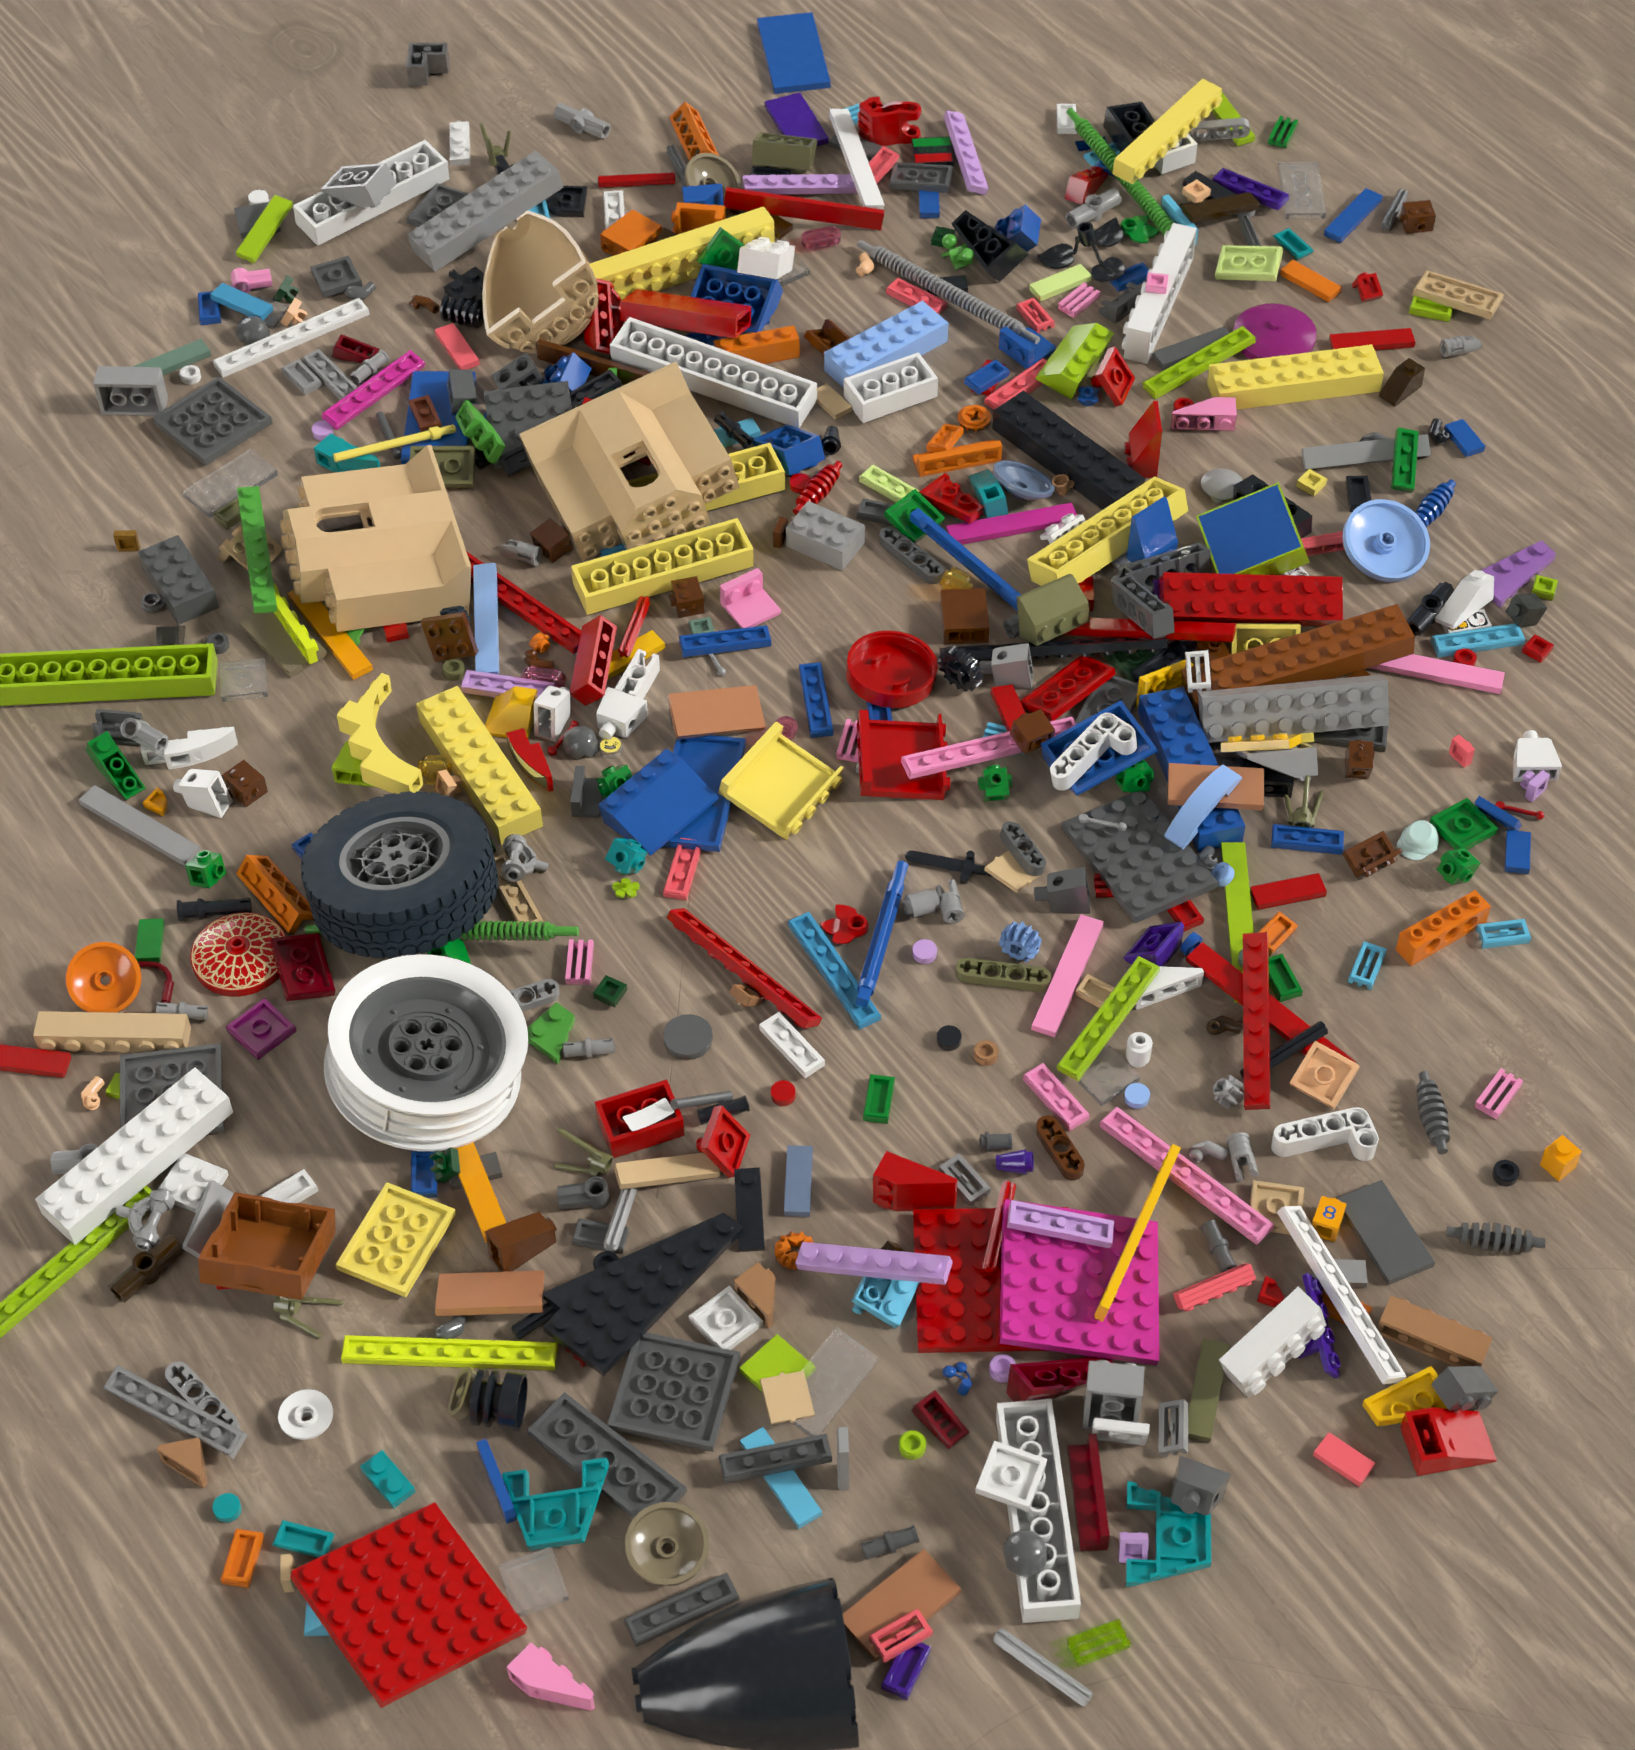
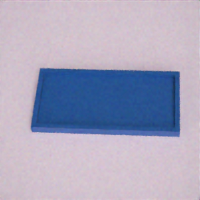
(793, 53)
(435, 385)
(711, 760)

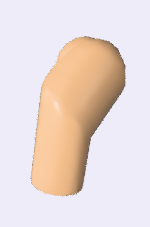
(866, 265)
(89, 1093)

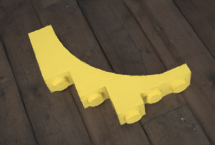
(378, 763)

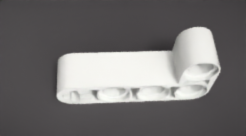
(1067, 770)
(1291, 1138)

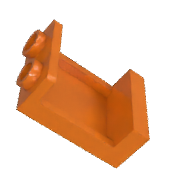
(693, 216)
(629, 233)

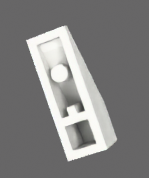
(1468, 598)
(1169, 983)

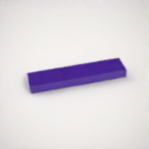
(1240, 184)

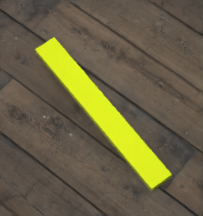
(449, 1352)

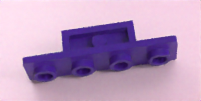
(1324, 1343)

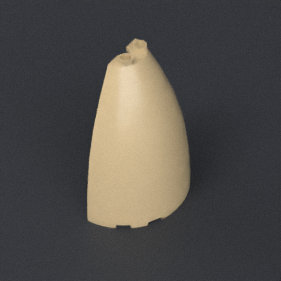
(537, 285)

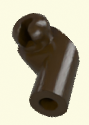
(1221, 1024)

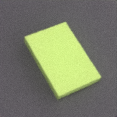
(1248, 263)

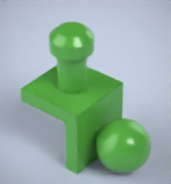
(960, 255)

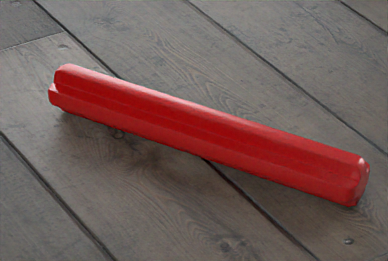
(636, 179)
(634, 626)
(994, 1245)

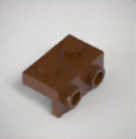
(827, 337)
(1370, 854)

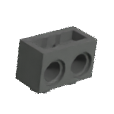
(518, 373)

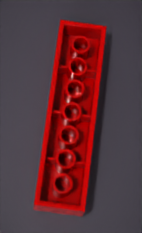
(1253, 598)

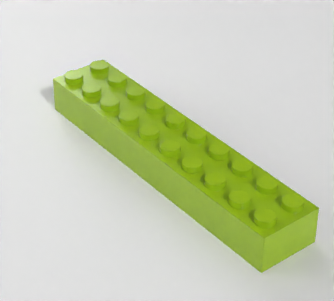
(108, 674)

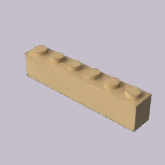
(111, 1031)

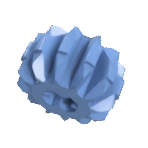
(1020, 941)

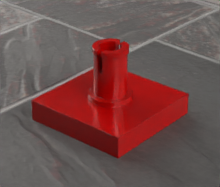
(1114, 376)
(724, 1141)

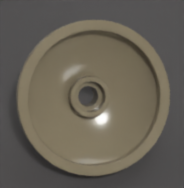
(711, 169)
(670, 1526)

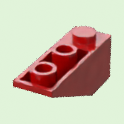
(1084, 184)

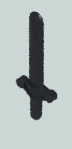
(966, 867)

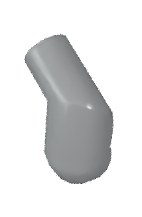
(1206, 1148)

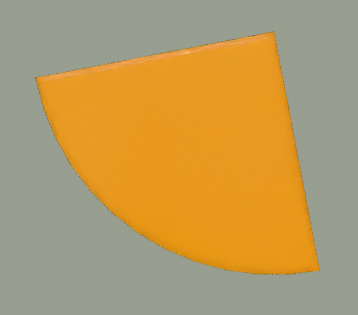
(156, 802)

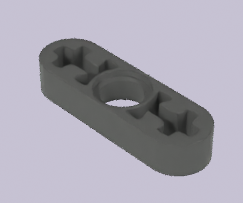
(1032, 860)

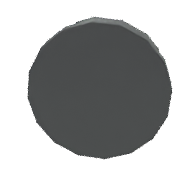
(688, 1036)

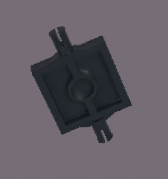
(466, 286)

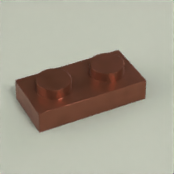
(424, 413)

